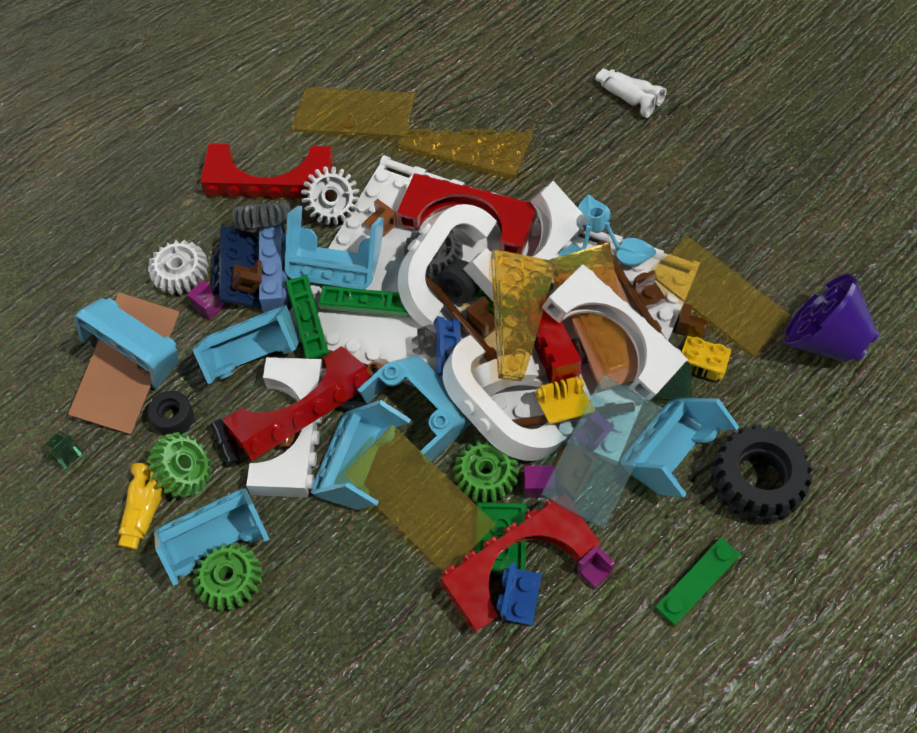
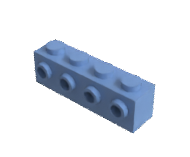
(272, 253)

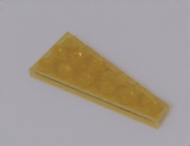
(472, 148)
(518, 297)
(603, 334)

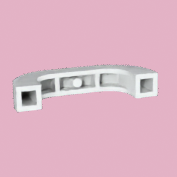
(411, 276)
(487, 415)

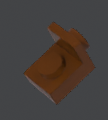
(648, 289)

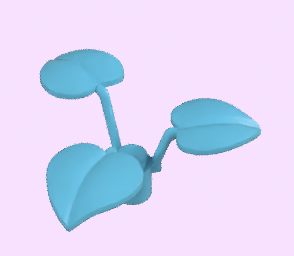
(630, 252)

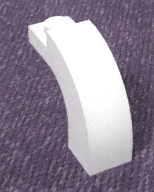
(487, 377)

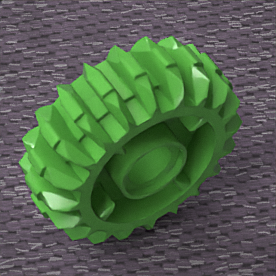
(165, 461)
(485, 485)
(234, 590)

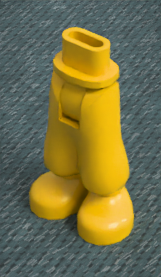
(140, 506)

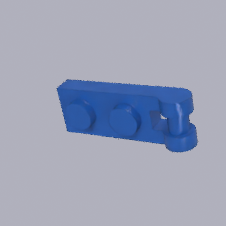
(445, 340)

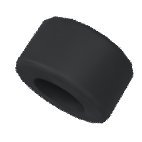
(457, 282)
(164, 402)

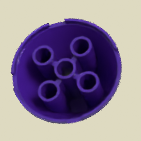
(834, 322)

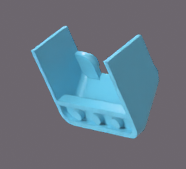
(330, 265)
(128, 337)
(244, 342)
(445, 422)
(673, 436)
(352, 438)
(216, 523)

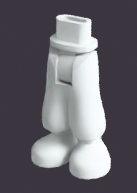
(632, 90)

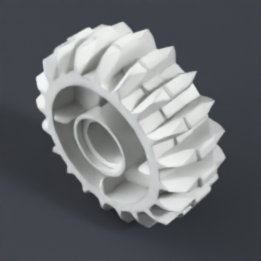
(317, 198)
(178, 267)

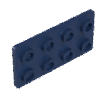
(239, 249)

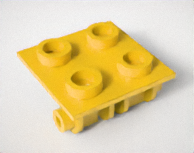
(707, 356)
(563, 401)

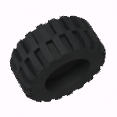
(777, 451)

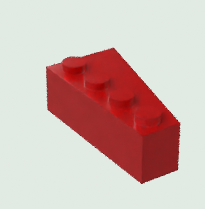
(556, 350)

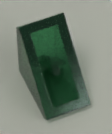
(678, 386)
(62, 449)

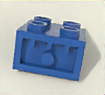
(520, 595)

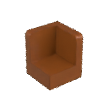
(385, 212)

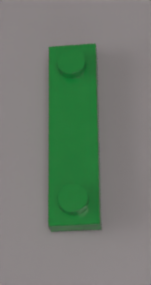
(362, 301)
(307, 317)
(697, 582)

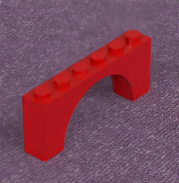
(223, 178)
(430, 195)
(262, 431)
(469, 582)

